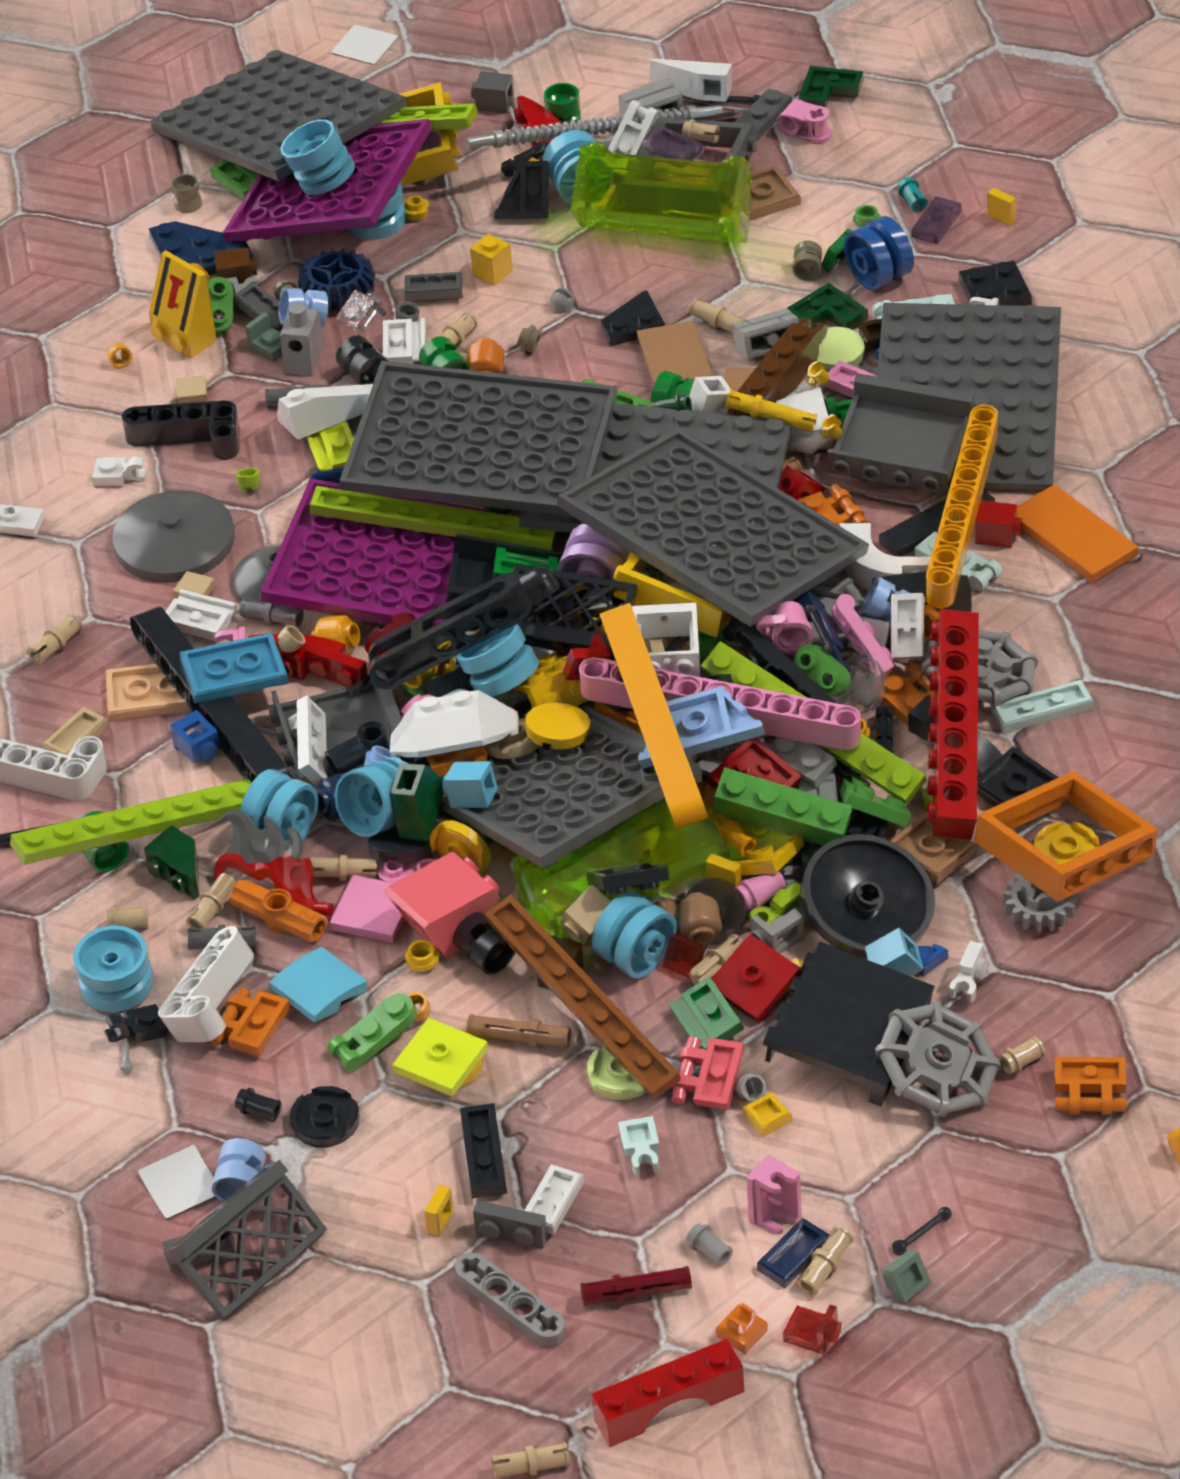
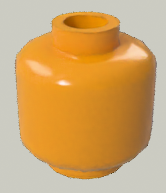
(340, 629)

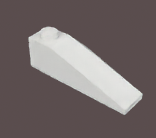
(319, 408)

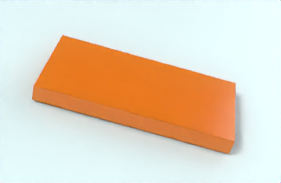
(1075, 533)

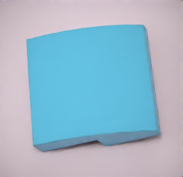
(318, 984)

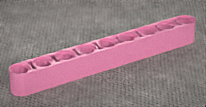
(780, 713)

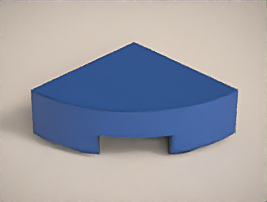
(932, 957)

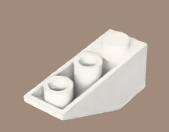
(695, 79)

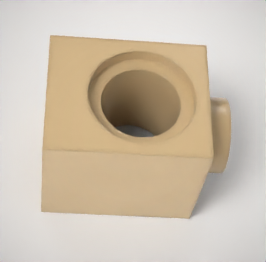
(583, 914)

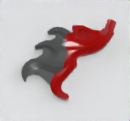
(271, 856)

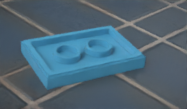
(233, 667)

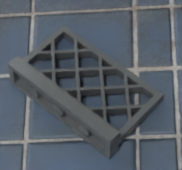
(222, 1220)

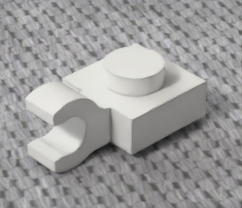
(115, 470)
(970, 969)

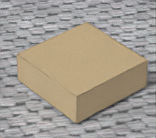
(191, 389)
(195, 583)

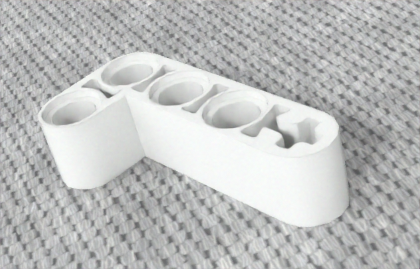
(51, 772)
(192, 1004)

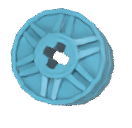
(317, 157)
(563, 160)
(365, 798)

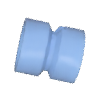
(312, 299)
(878, 600)
(237, 1164)

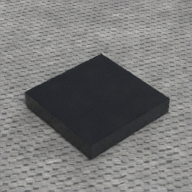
(1011, 776)

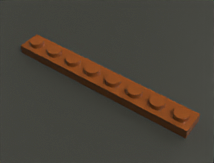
(582, 997)

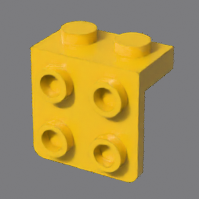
(550, 685)

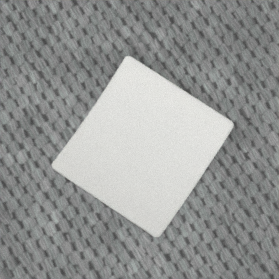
(178, 1181)

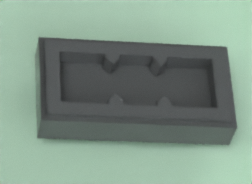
(433, 286)
(255, 301)

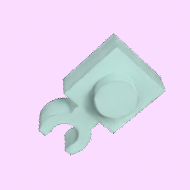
(640, 1142)

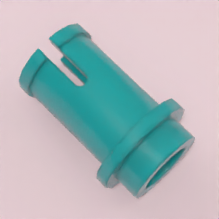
(909, 189)

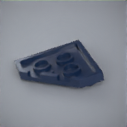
(192, 243)

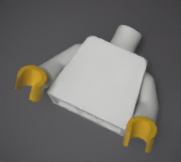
(810, 399)

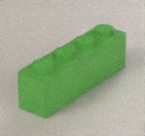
(780, 808)

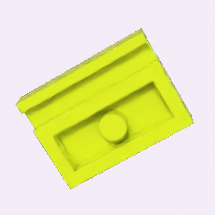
(331, 446)

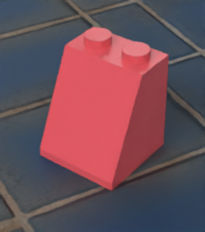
(441, 897)

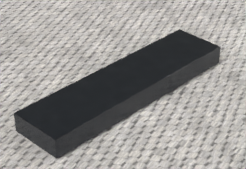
(911, 532)

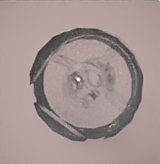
(867, 682)

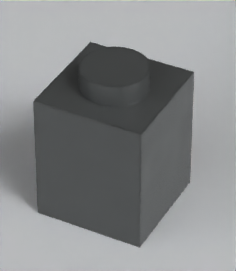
(493, 92)

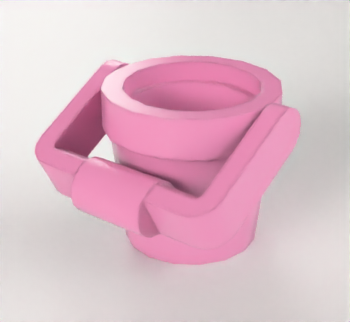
(789, 628)

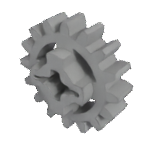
(1034, 906)

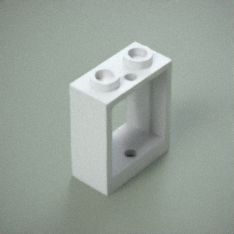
(680, 622)

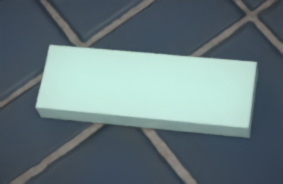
(1042, 706)

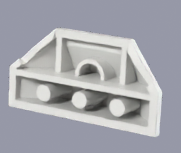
(452, 724)

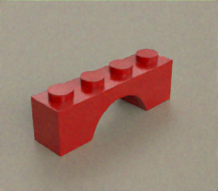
(629, 1405)

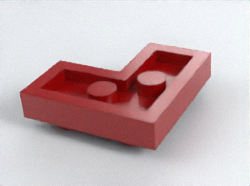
(759, 761)

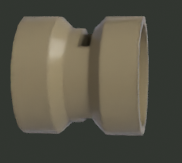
(186, 193)
(807, 260)

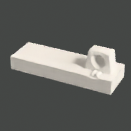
(310, 730)

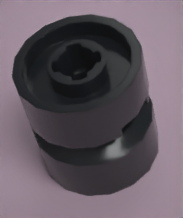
(359, 359)
(482, 944)

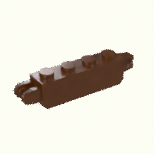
(785, 362)

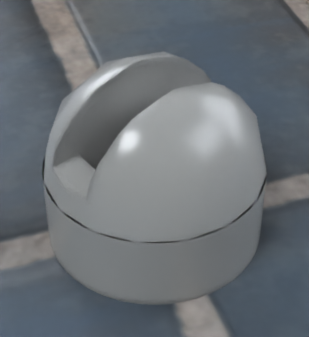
(562, 301)
(755, 1085)

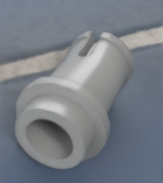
(702, 1239)

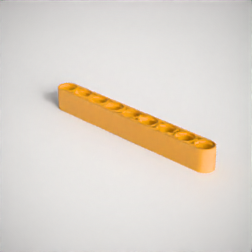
(961, 507)
(653, 716)

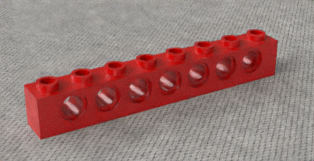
(954, 725)

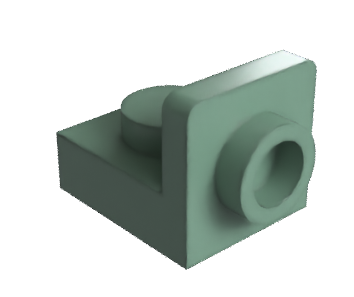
(264, 338)

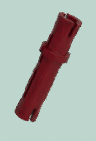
(635, 1286)

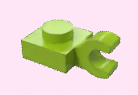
(782, 903)

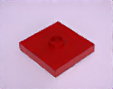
(755, 978)

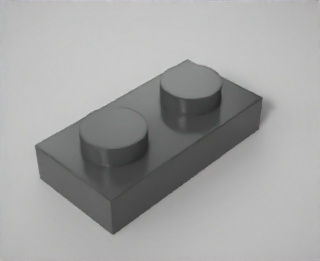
(510, 1224)

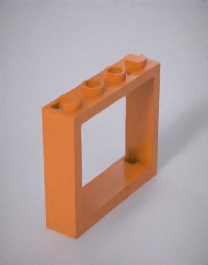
(1134, 842)

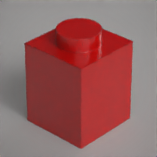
(997, 524)

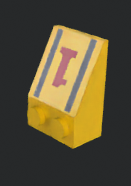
(181, 307)

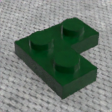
(824, 81)
(830, 304)

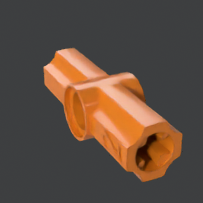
(278, 910)

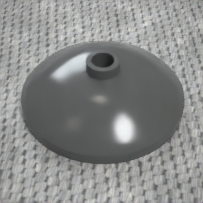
(253, 570)

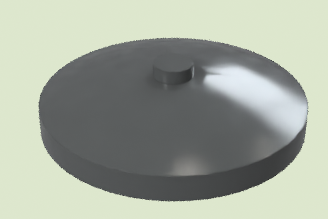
(173, 535)

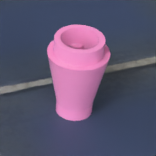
(760, 889)

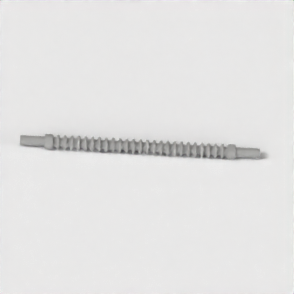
(499, 138)

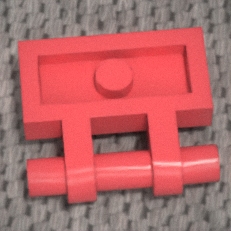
(717, 1075)

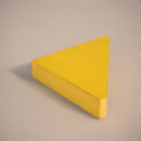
(771, 860)

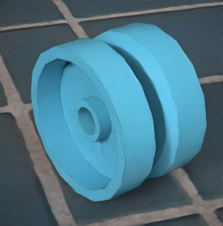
(389, 222)
(499, 662)
(283, 800)
(633, 934)
(113, 968)

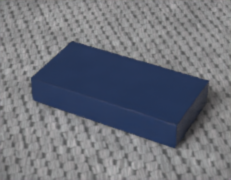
(792, 1253)

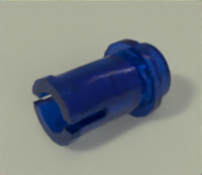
(330, 475)

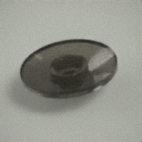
(729, 901)

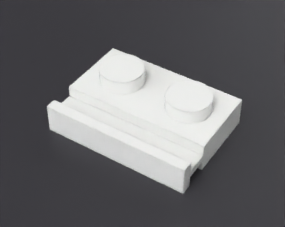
(403, 340)
(201, 614)

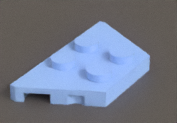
(708, 722)

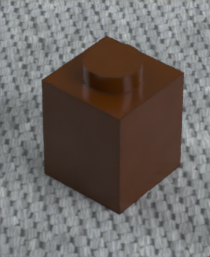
(235, 264)

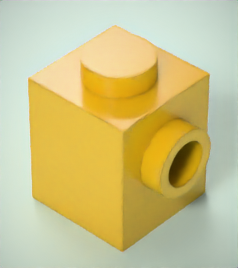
(491, 259)

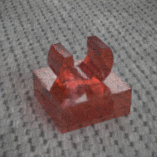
(683, 954)

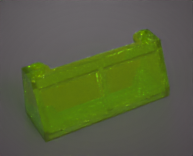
(662, 195)
(637, 840)

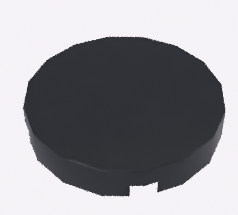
(389, 845)
(324, 1116)

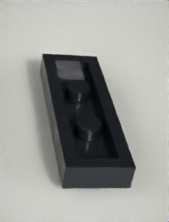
(483, 1151)

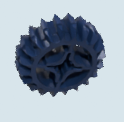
(338, 275)

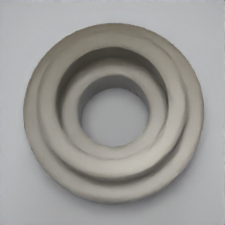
(529, 339)

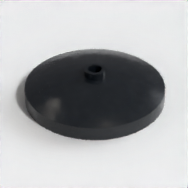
(864, 890)

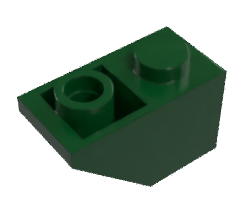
(416, 801)
(175, 860)

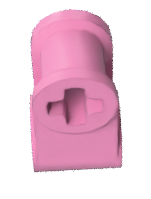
(804, 119)

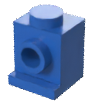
(201, 743)

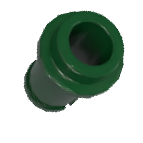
(679, 402)

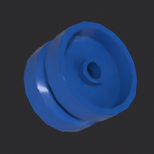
(878, 253)

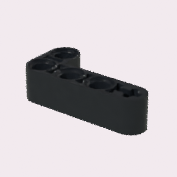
(185, 424)

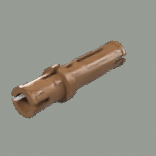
(557, 1036)

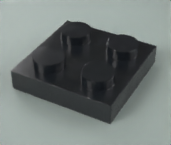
(996, 281)
(617, 879)

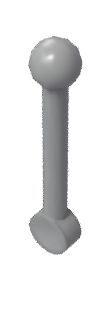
(126, 1066)

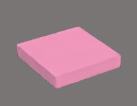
(367, 911)

